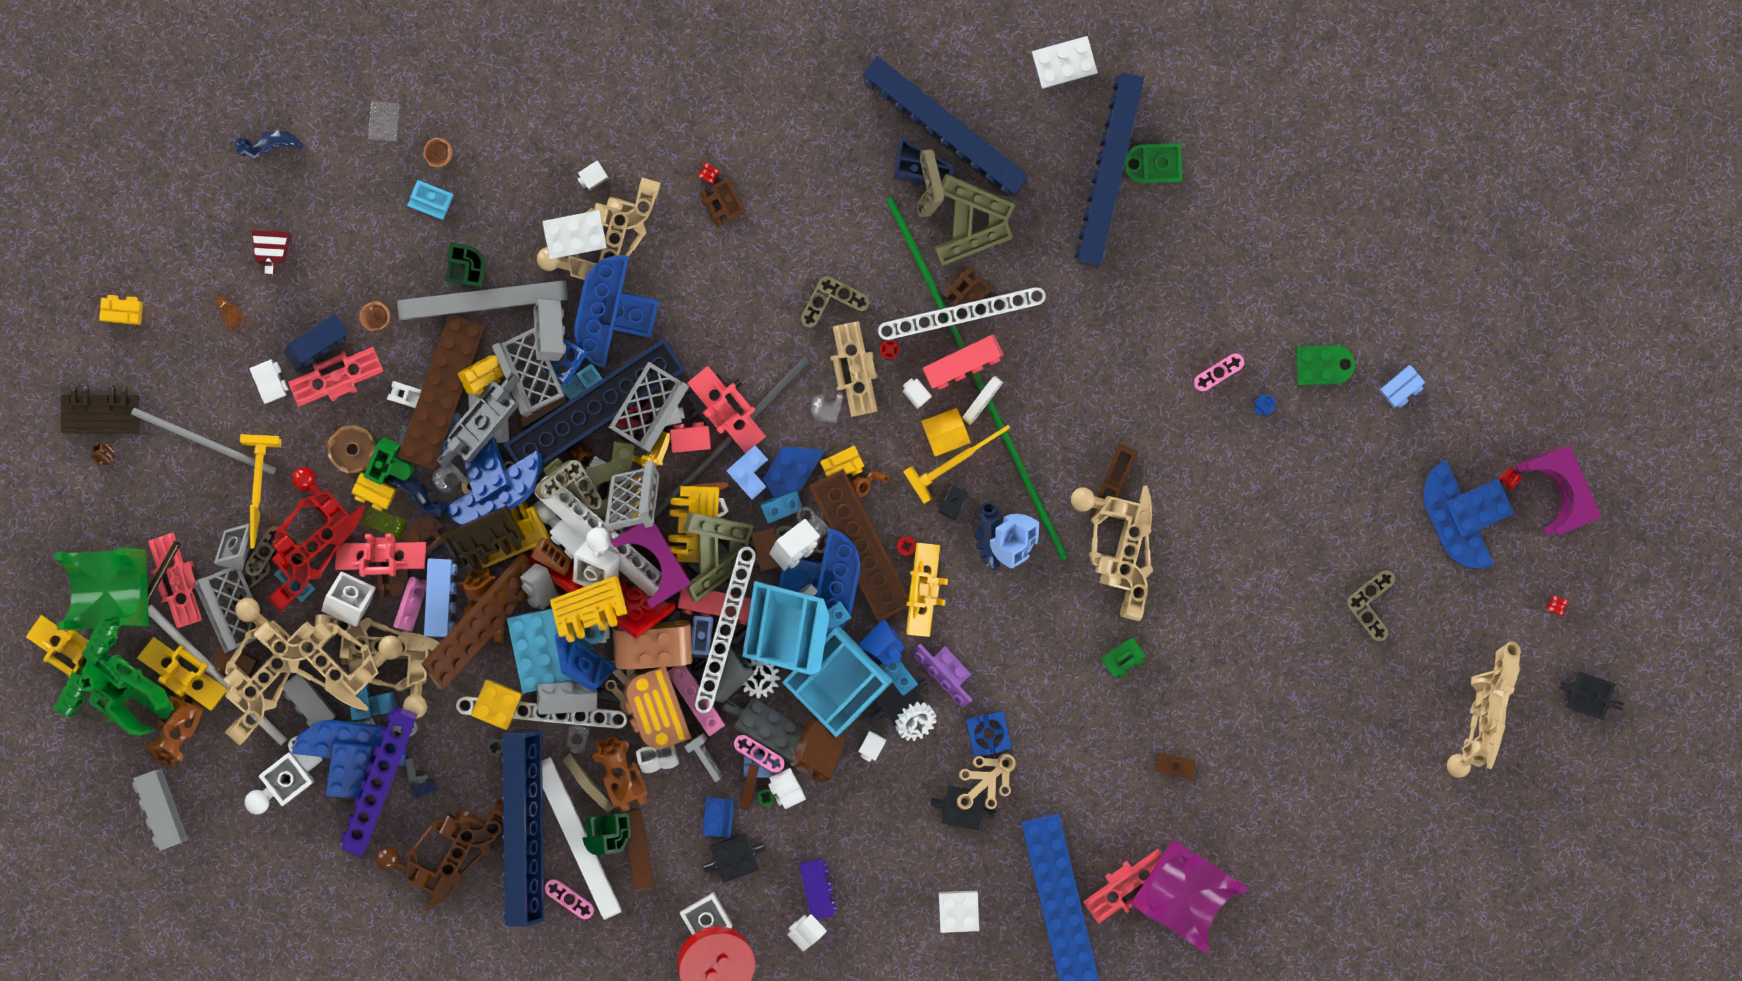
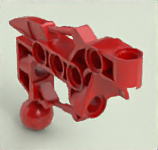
(337, 522)

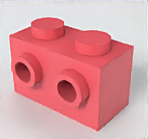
(689, 438)

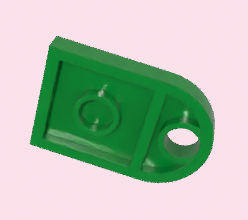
(1156, 163)
(1322, 365)

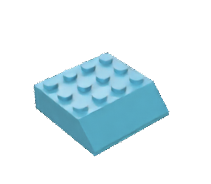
(786, 629)
(536, 648)
(844, 684)

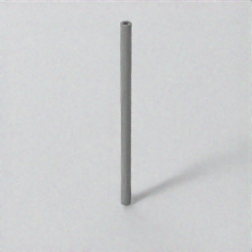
(199, 439)

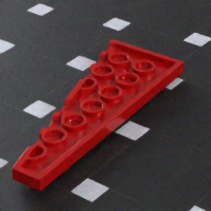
(639, 615)

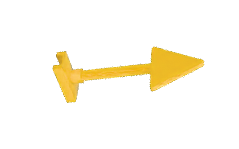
(260, 443)
(920, 483)

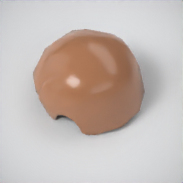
(437, 152)
(374, 316)

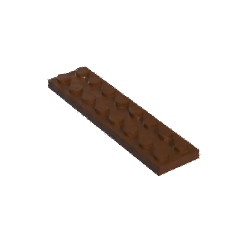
(441, 392)
(846, 514)
(478, 625)

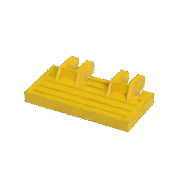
(700, 500)
(532, 528)
(588, 606)

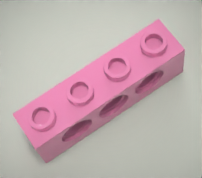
(689, 690)

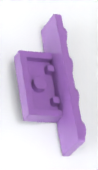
(946, 671)

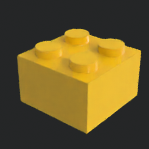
(497, 704)

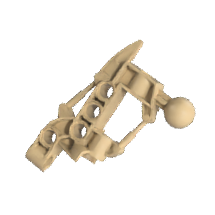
(634, 219)
(1135, 516)
(247, 611)
(415, 651)
(347, 685)
(1490, 705)

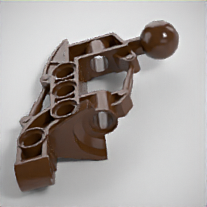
(440, 882)

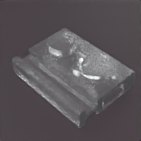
(383, 121)

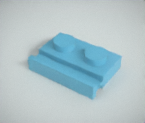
(430, 200)

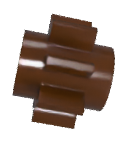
(102, 453)
(581, 453)

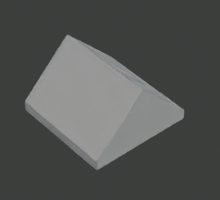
(234, 548)

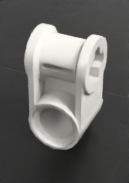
(306, 762)

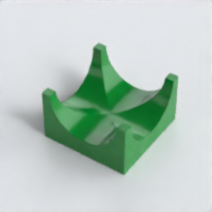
(106, 586)

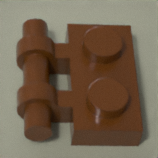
(728, 200)
(975, 291)
(423, 530)
(397, 583)

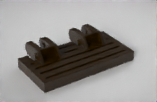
(100, 416)
(482, 537)

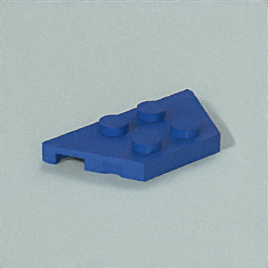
(791, 470)
(582, 663)

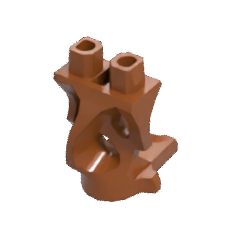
(475, 590)
(166, 747)
(613, 755)

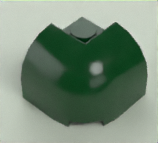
(465, 266)
(607, 833)

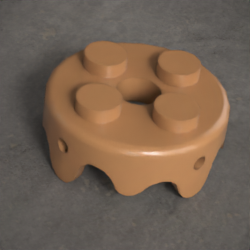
(339, 443)

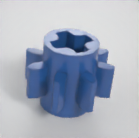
(1264, 405)

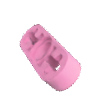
(1209, 384)
(744, 751)
(569, 891)

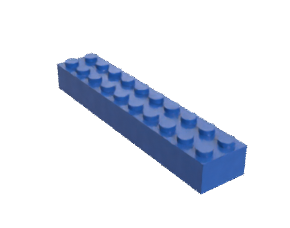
(1059, 899)

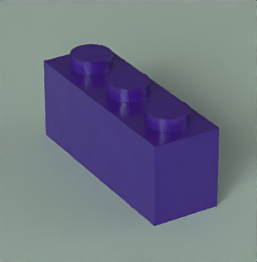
(817, 888)

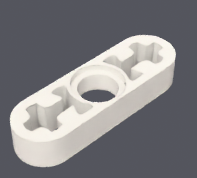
(982, 400)

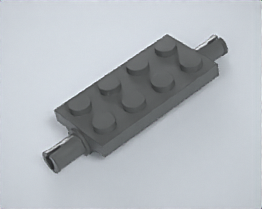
(481, 421)
(766, 727)

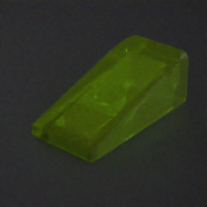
(384, 522)

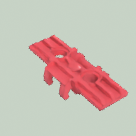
(338, 381)
(722, 413)
(380, 551)
(180, 579)
(1121, 882)

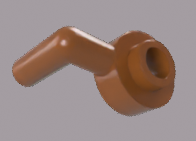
(862, 485)

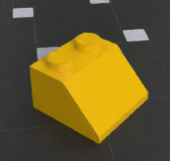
(946, 432)

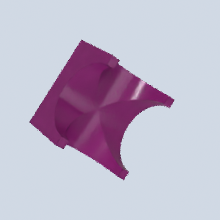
(1577, 502)
(672, 574)
(1186, 893)

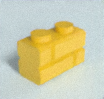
(121, 311)
(481, 375)
(847, 459)
(379, 495)

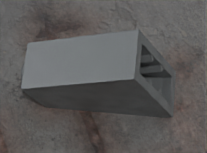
(734, 675)

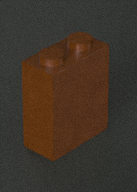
(817, 752)

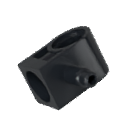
(953, 502)

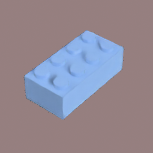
(439, 597)

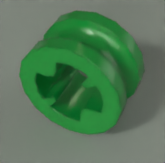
(772, 797)

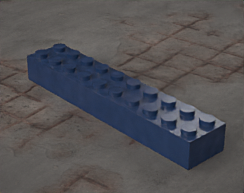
(944, 126)
(1110, 169)
(594, 406)
(523, 827)

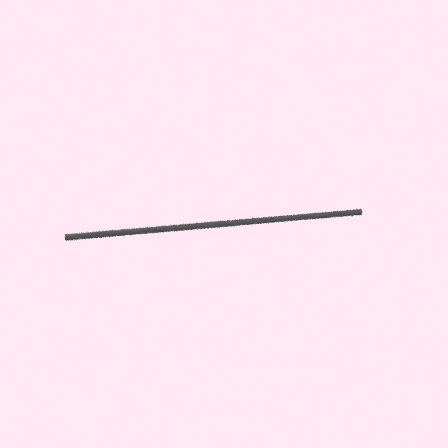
(728, 439)

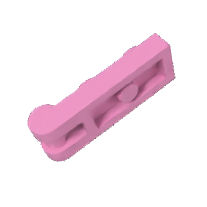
(410, 604)

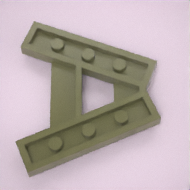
(964, 241)
(620, 463)
(711, 570)

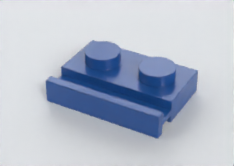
(718, 817)

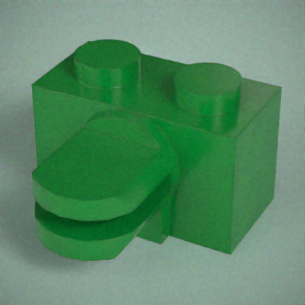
(385, 462)
(1123, 657)

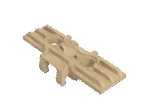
(860, 367)

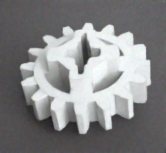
(767, 678)
(915, 721)

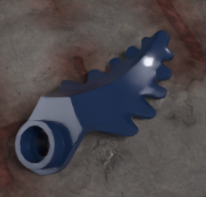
(266, 143)
(420, 496)
(989, 521)

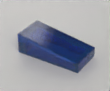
(424, 789)

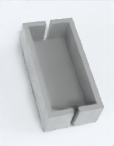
(160, 809)

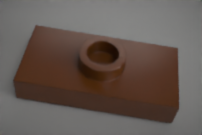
(1175, 765)

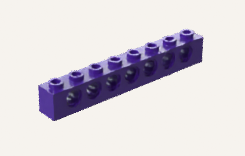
(358, 844)

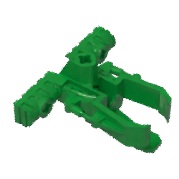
(112, 683)

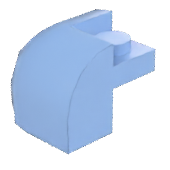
(1015, 539)

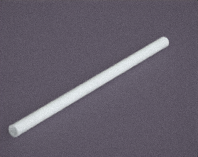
(217, 676)

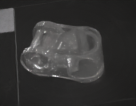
(815, 521)

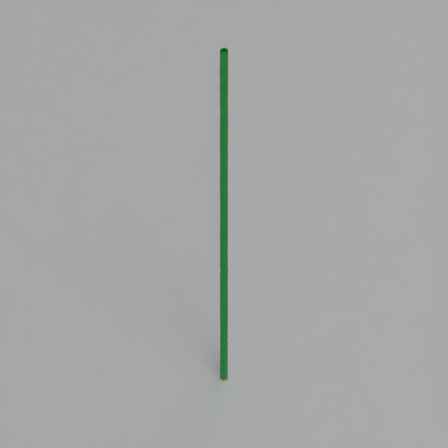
(978, 381)

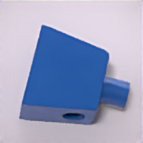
(883, 644)

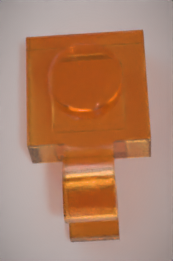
(231, 314)

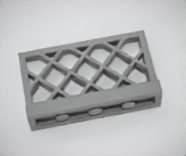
(519, 391)
(663, 415)
(646, 496)
(215, 612)
(697, 745)

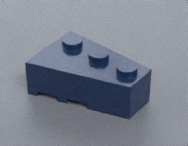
(909, 167)
(316, 342)

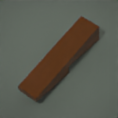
(1116, 474)
(639, 852)

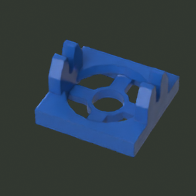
(579, 357)
(1003, 745)

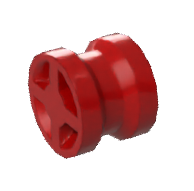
(708, 173)
(887, 349)
(1510, 478)
(906, 546)
(1557, 605)

